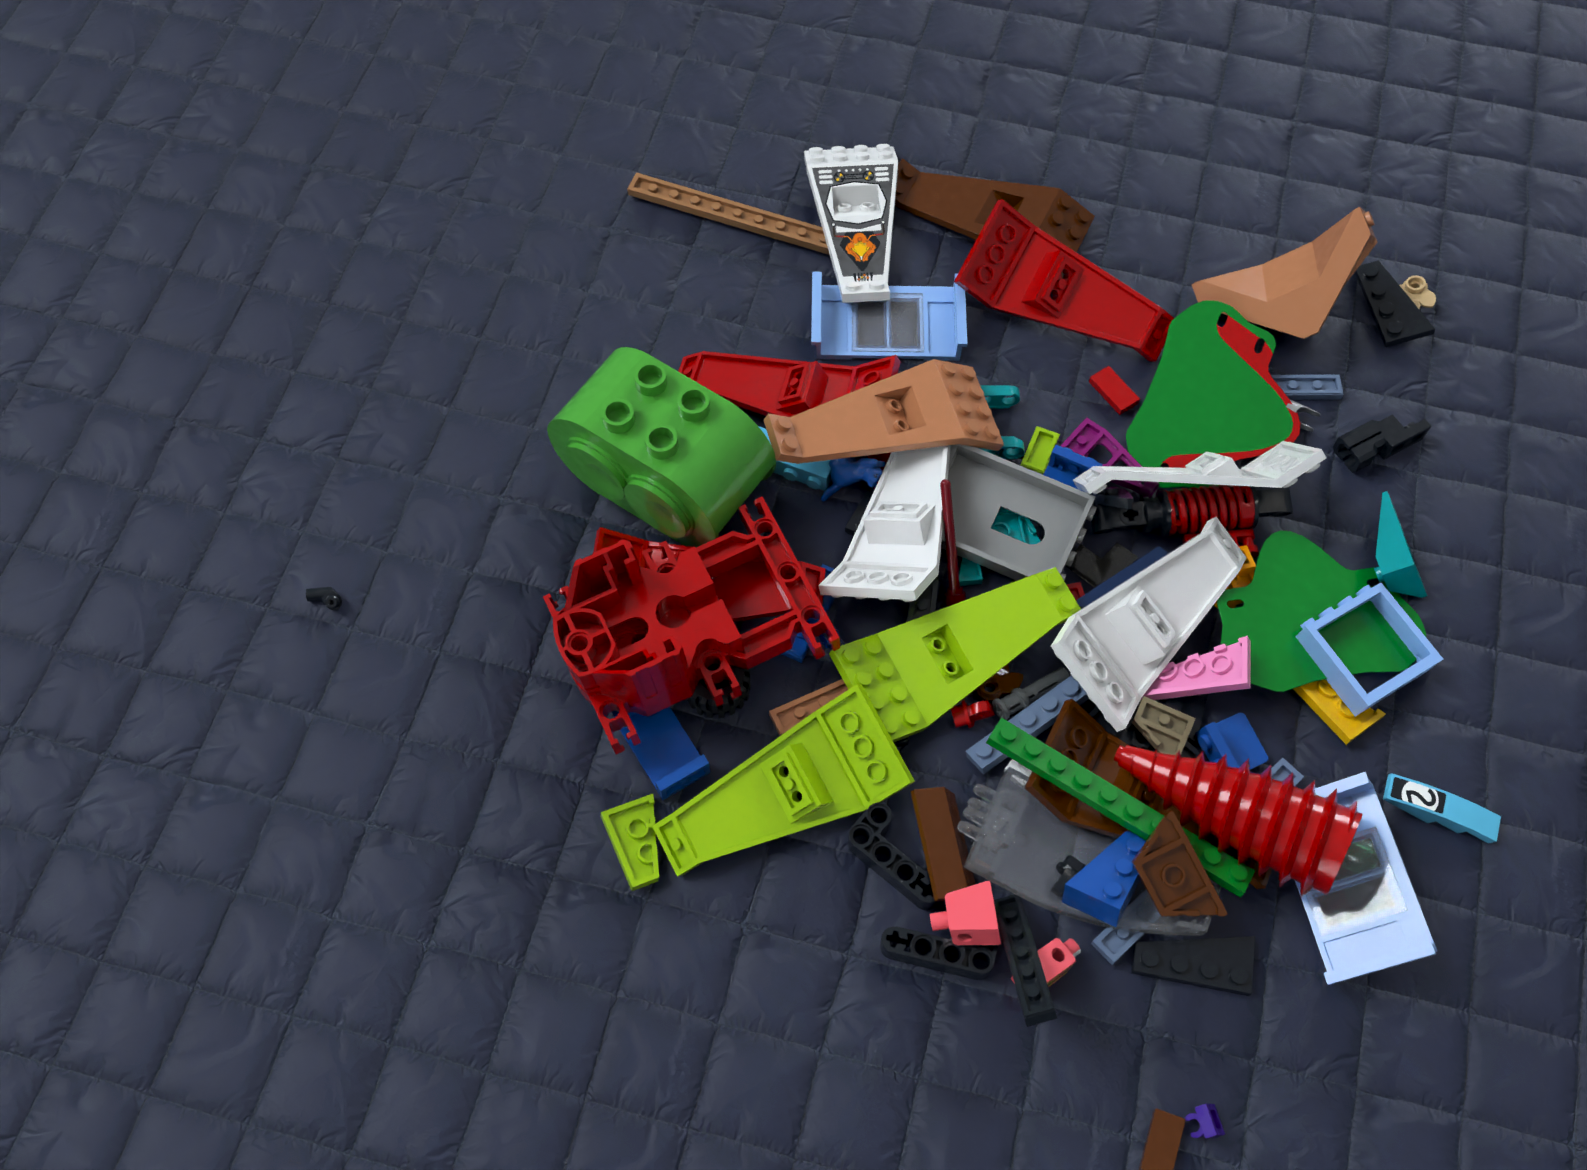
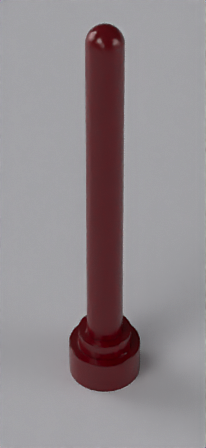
(954, 592)

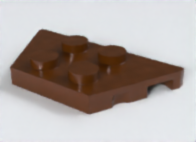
(1175, 873)

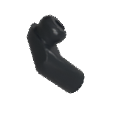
(326, 595)

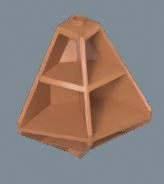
(1300, 286)

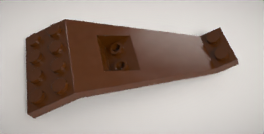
(967, 202)
(1090, 746)

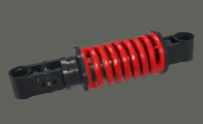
(1193, 507)

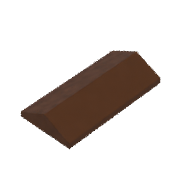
(941, 840)

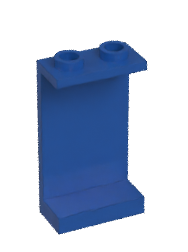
(666, 752)

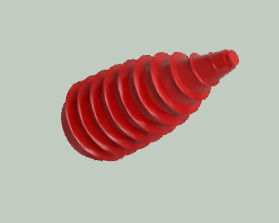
(1257, 815)

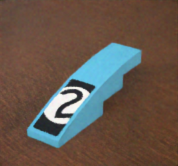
(1441, 807)

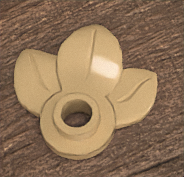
(1417, 291)

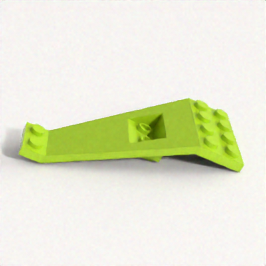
(834, 758)

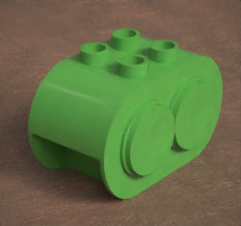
(661, 446)

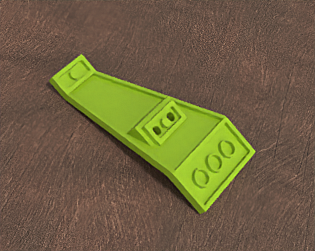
(973, 639)

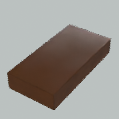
(1162, 1141)

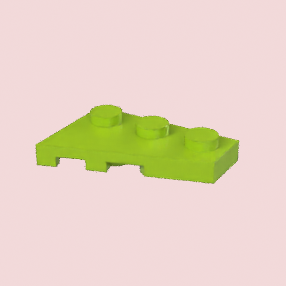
(634, 840)

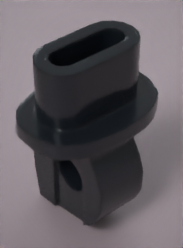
(1067, 870)

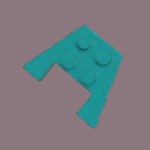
(1008, 524)

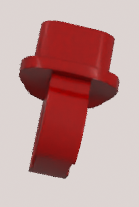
(966, 714)

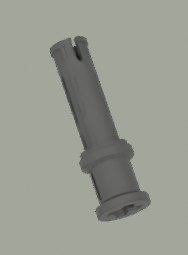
(1021, 698)

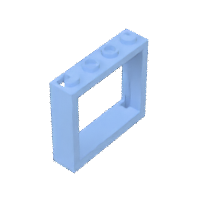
(1337, 673)

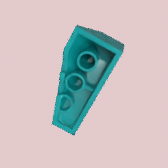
(1394, 555)

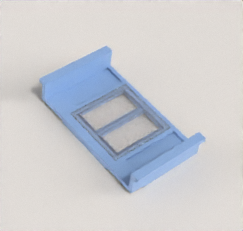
(912, 324)
(1372, 908)

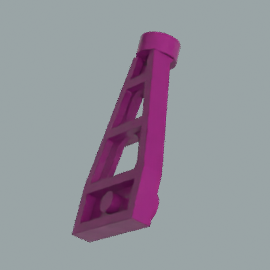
(1090, 435)

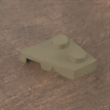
(1163, 726)

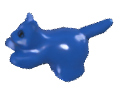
(850, 471)

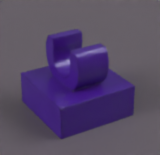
(1209, 1122)

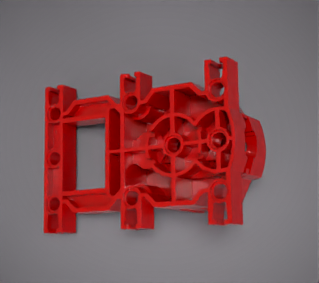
(650, 634)

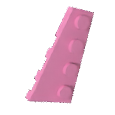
(1217, 671)

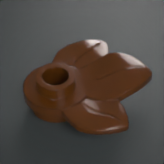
(1001, 682)

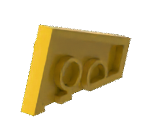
(1335, 713)

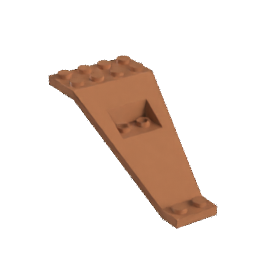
(907, 411)

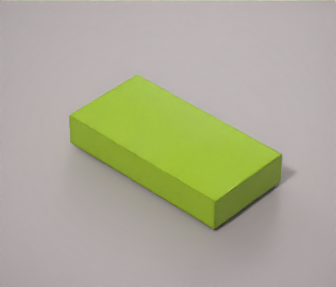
(1040, 450)

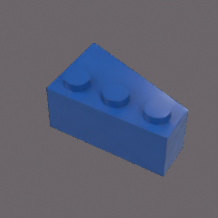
(1107, 881)

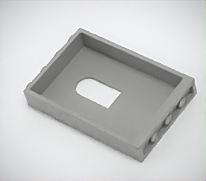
(985, 484)

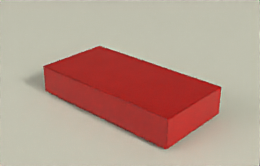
(1114, 390)

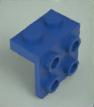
(1067, 465)
(1235, 739)

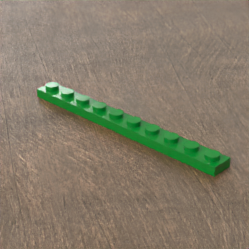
(1111, 800)

